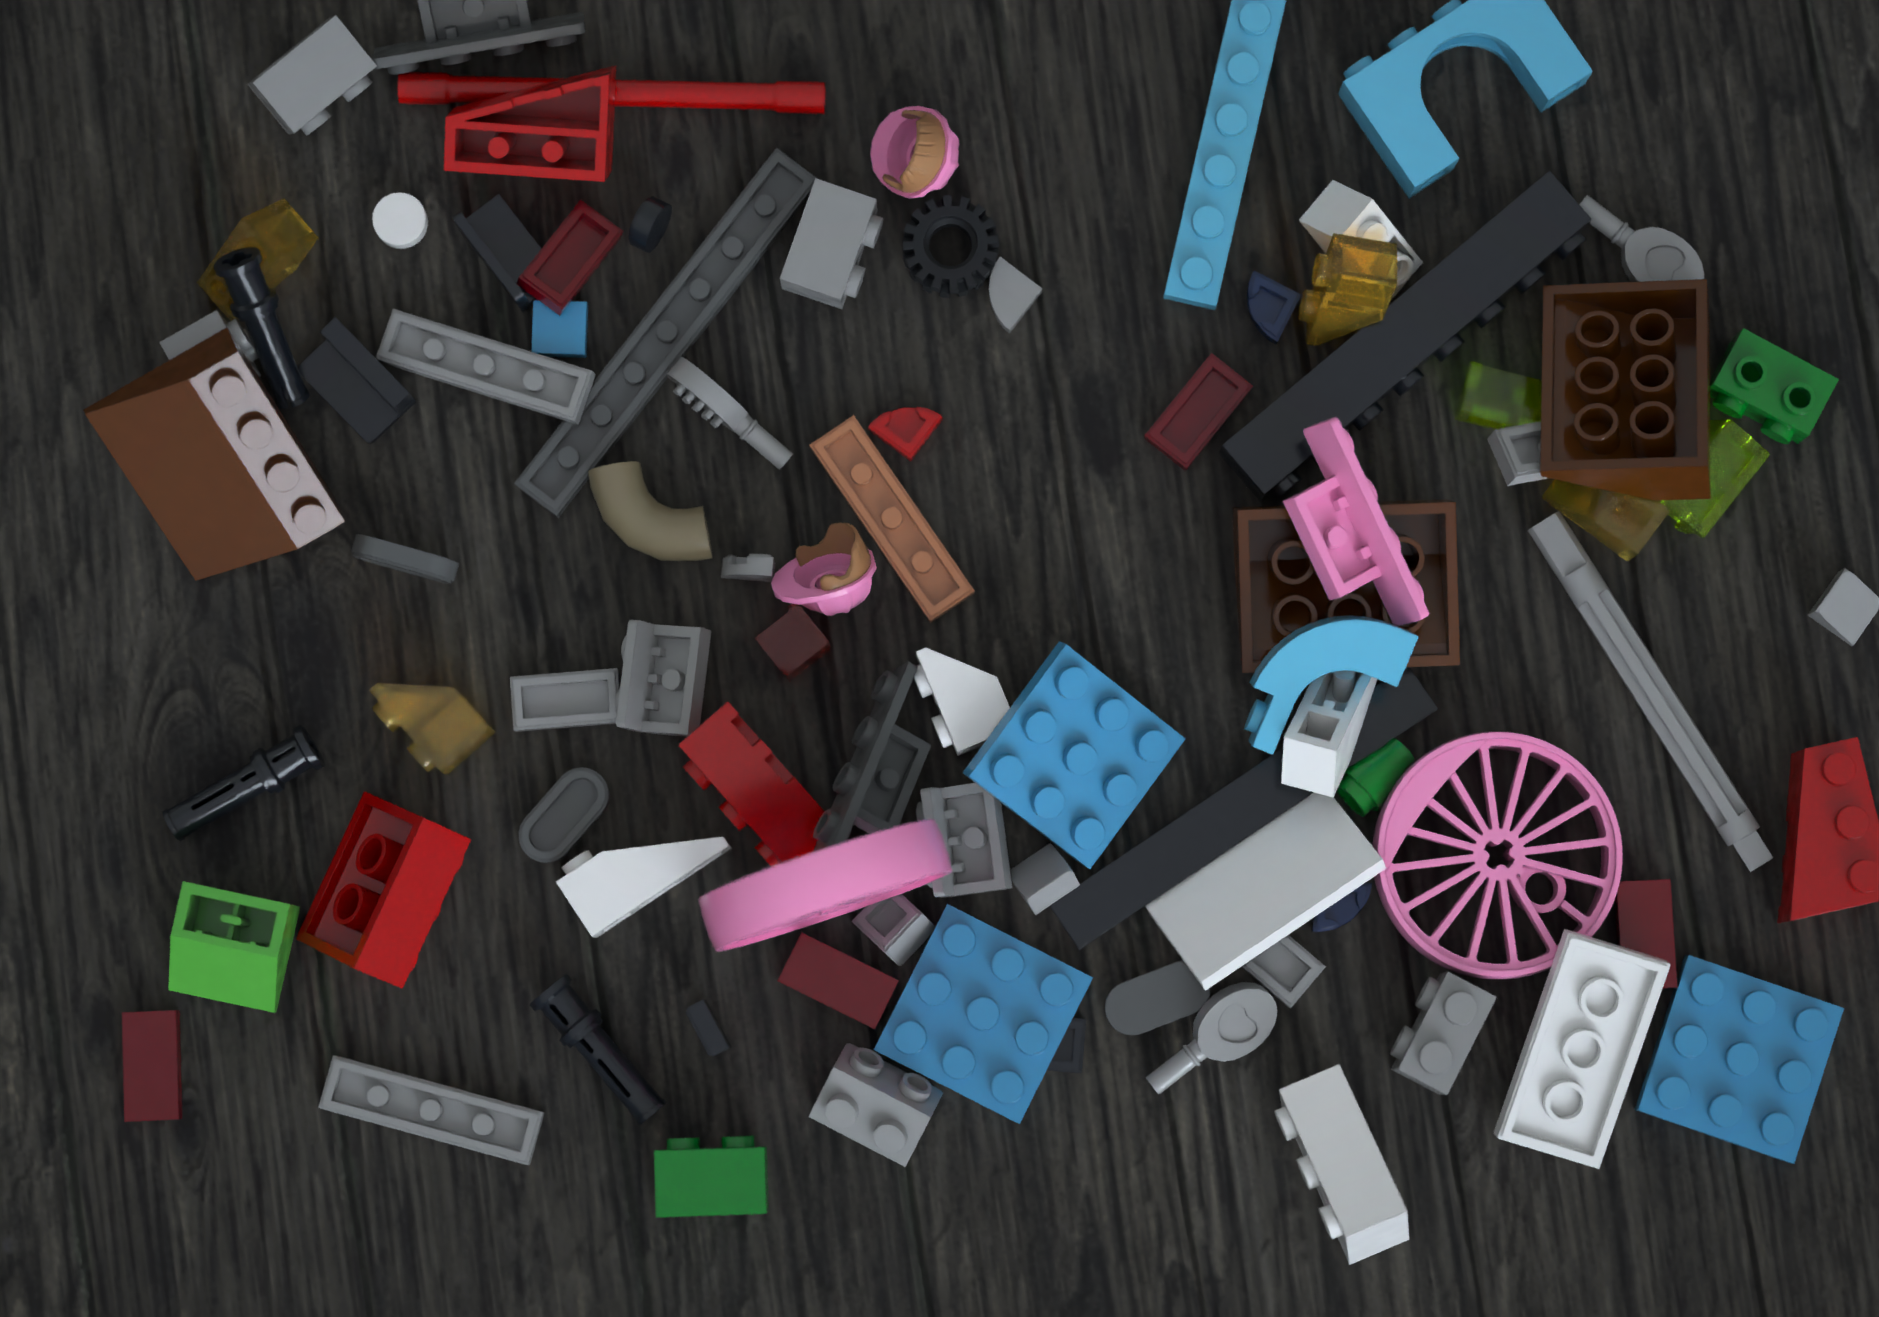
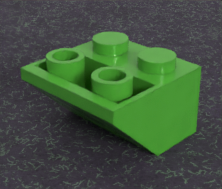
(230, 946)

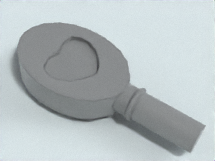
(1647, 252)
(725, 410)
(1223, 1030)

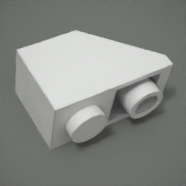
(1357, 215)
(965, 696)

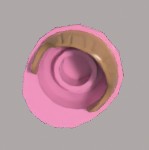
(914, 151)
(828, 575)

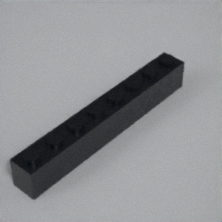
(1414, 329)

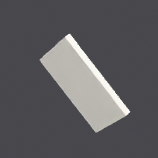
(1265, 888)
(1581, 1048)

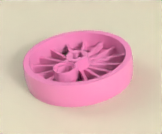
(1416, 791)
(825, 884)

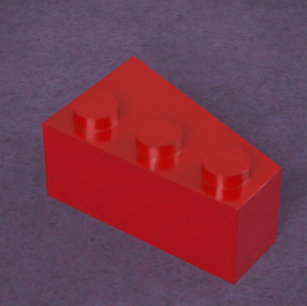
(538, 131)
(754, 785)
(1830, 833)

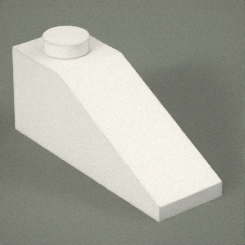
(1326, 731)
(625, 880)

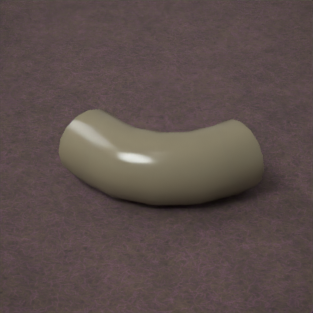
(645, 522)

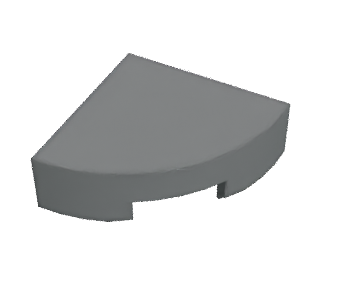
(1010, 294)
(753, 567)

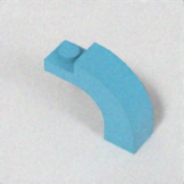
(1316, 650)

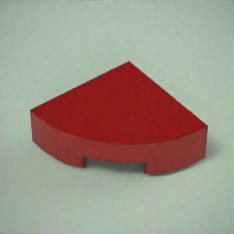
(906, 428)

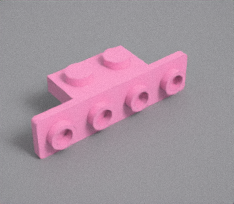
(1348, 531)

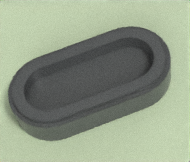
(404, 559)
(564, 815)
(1154, 999)

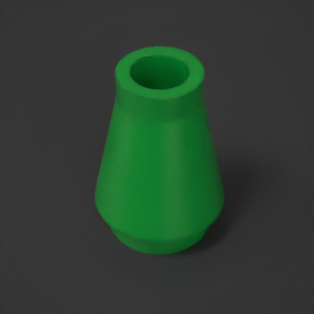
(1373, 777)

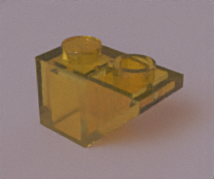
(279, 236)
(1350, 287)
(1613, 518)
(436, 719)

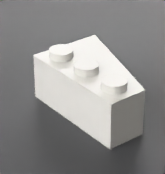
(1343, 1164)

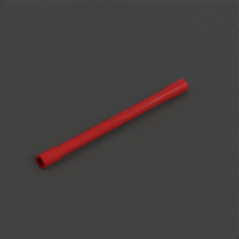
(780, 96)

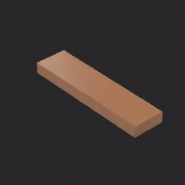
(892, 519)

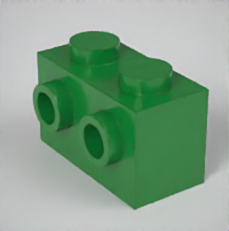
(1770, 388)
(711, 1179)

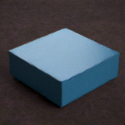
(560, 334)

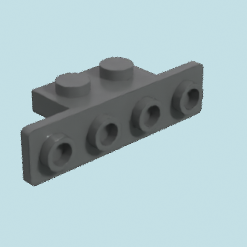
(469, 26)
(882, 770)

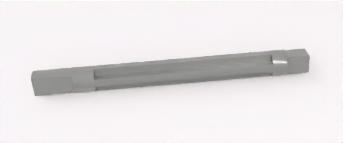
(1650, 689)

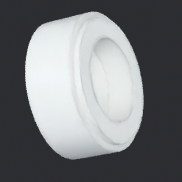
(400, 220)

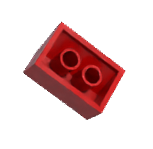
(383, 890)

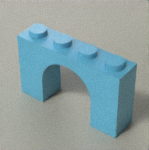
(1387, 91)

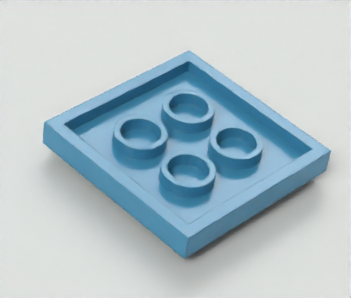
(1074, 755)
(983, 1013)
(1739, 1059)

